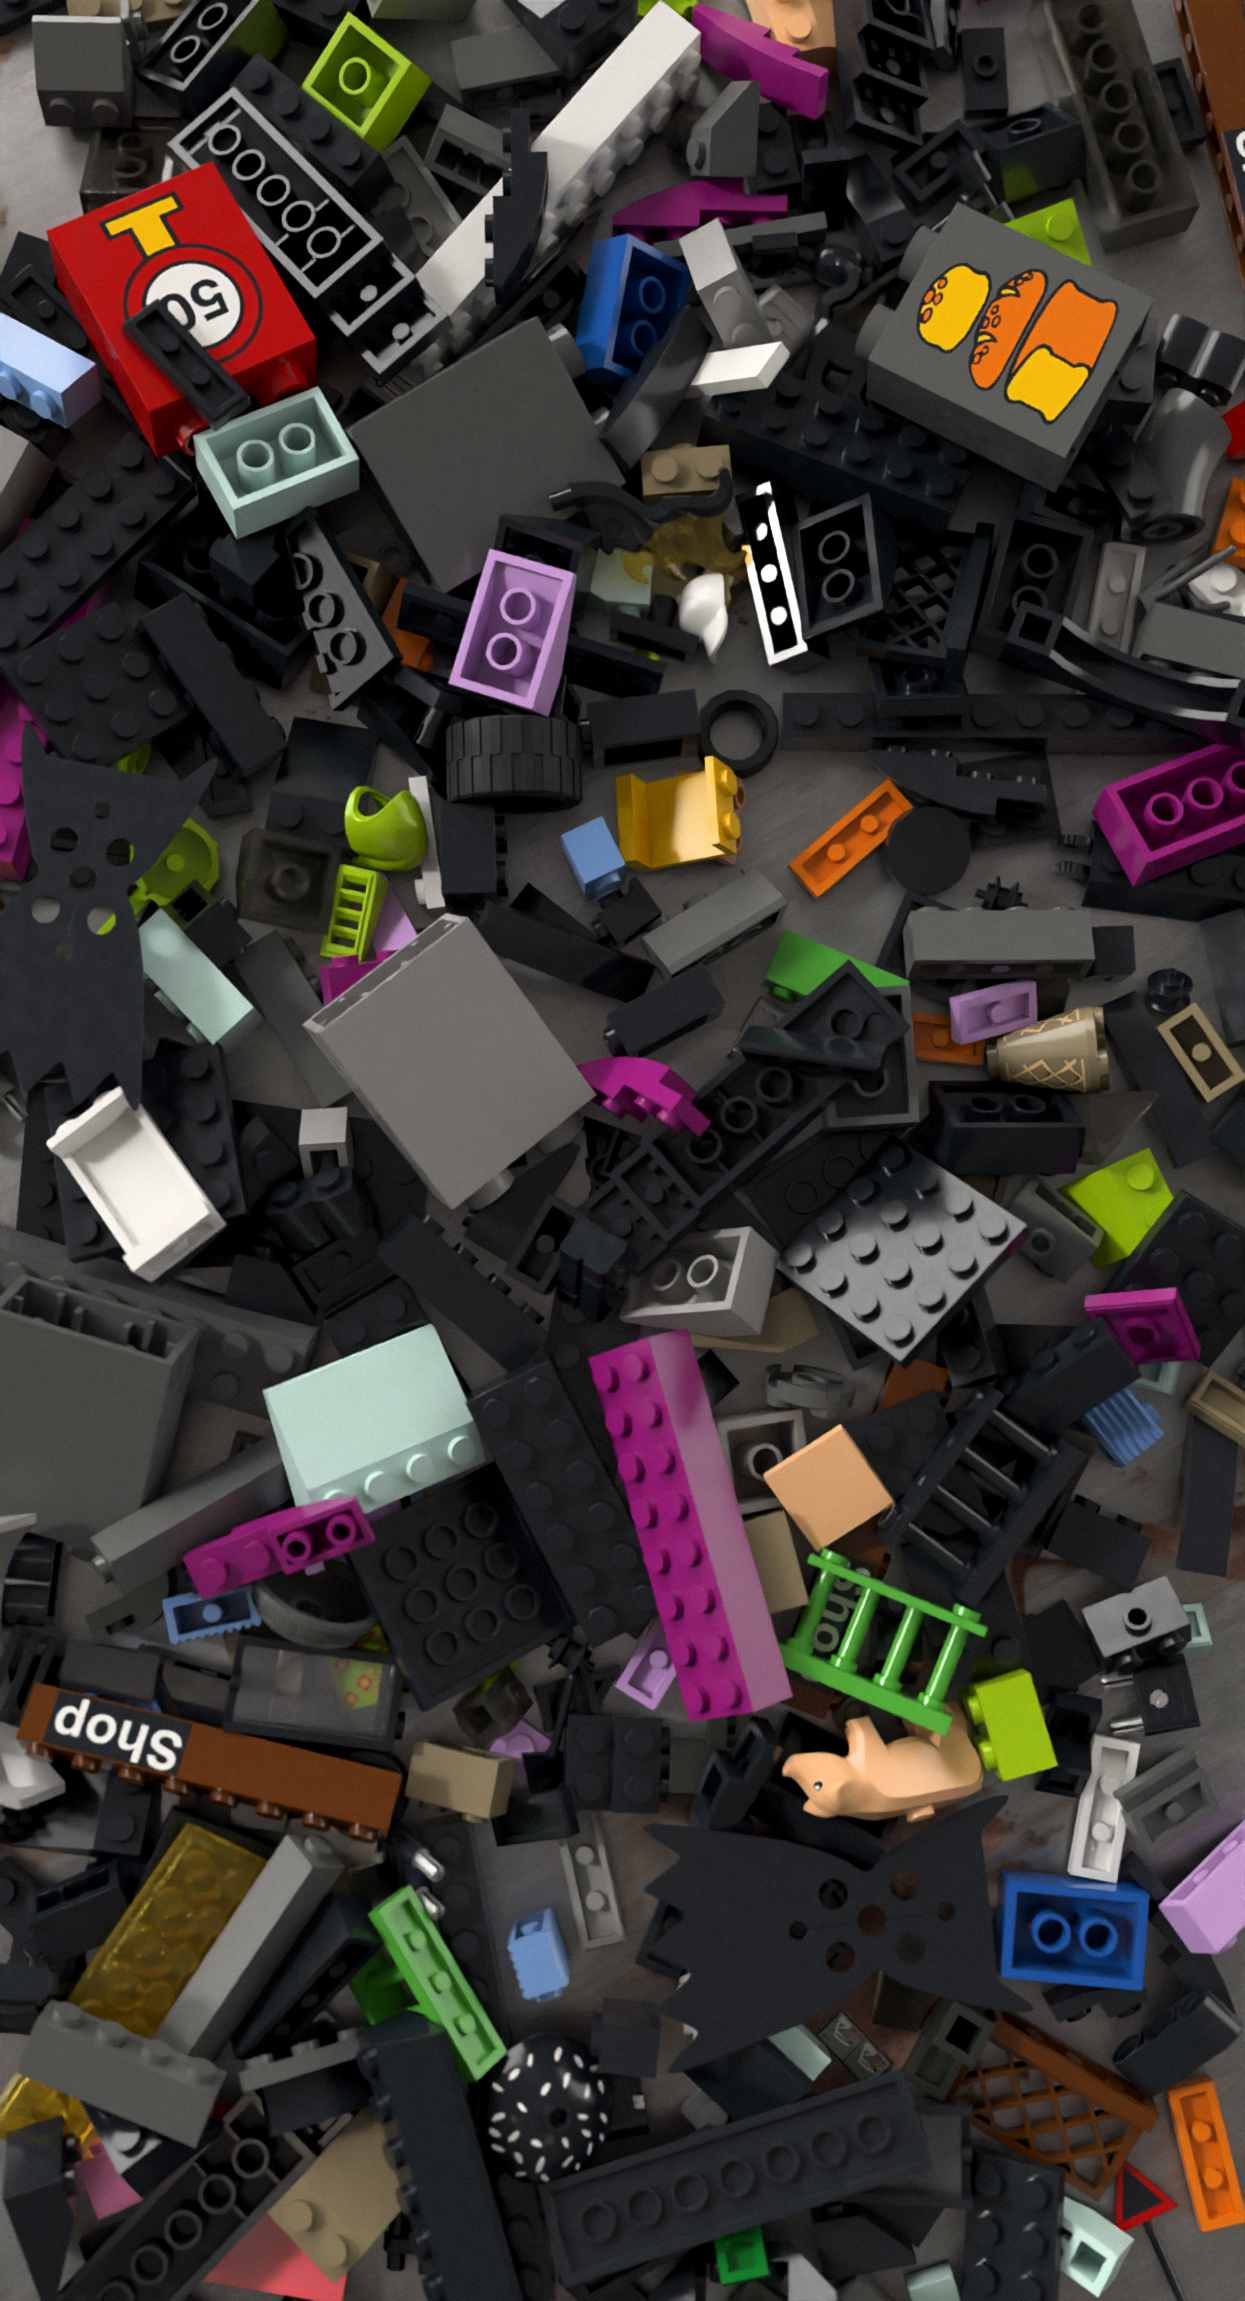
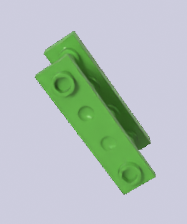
(885, 1687)
(433, 1978)

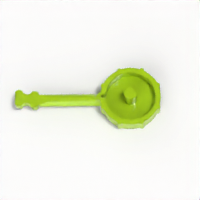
(186, 858)

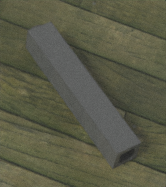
(191, 1516)
(251, 1947)

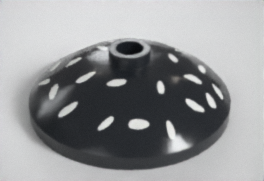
(522, 2093)

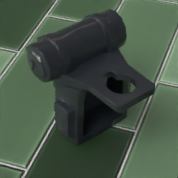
(26, 1991)

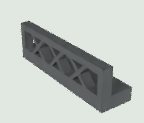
(809, 229)

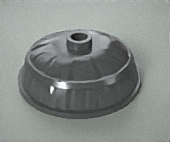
(314, 1609)

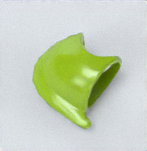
(392, 837)

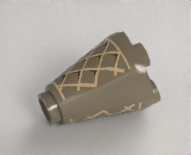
(1055, 1053)

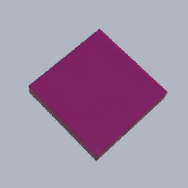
(1148, 1323)

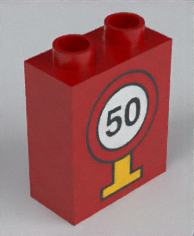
(210, 271)

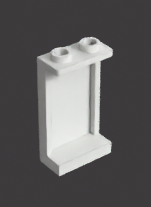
(136, 1184)

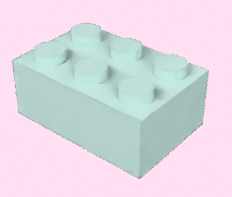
(277, 462)
(195, 986)

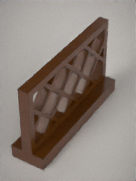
(1077, 2076)

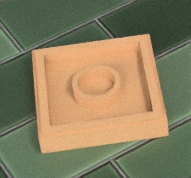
(828, 1488)

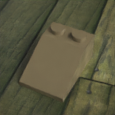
(341, 2198)

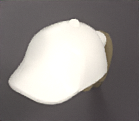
(707, 603)

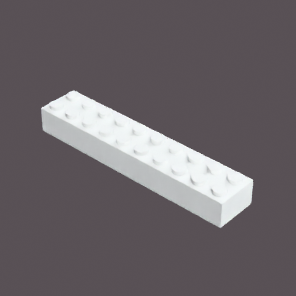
(585, 150)

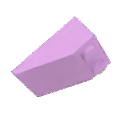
(516, 633)

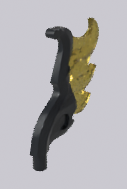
(660, 534)

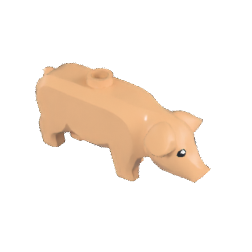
(891, 1779)

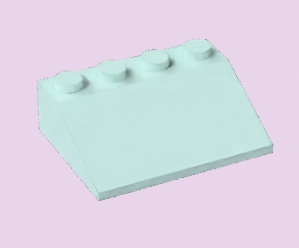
(375, 1423)

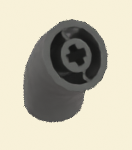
(1183, 448)

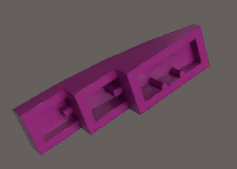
(748, 53)

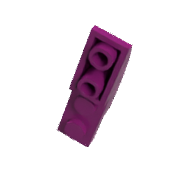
(689, 206)
(643, 1089)
(278, 1543)

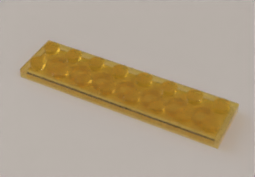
(148, 1958)

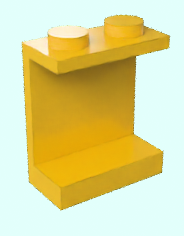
(677, 818)

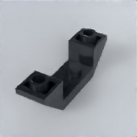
(689, 2276)

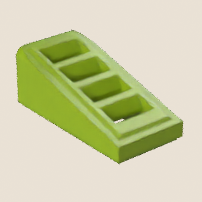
(372, 903)

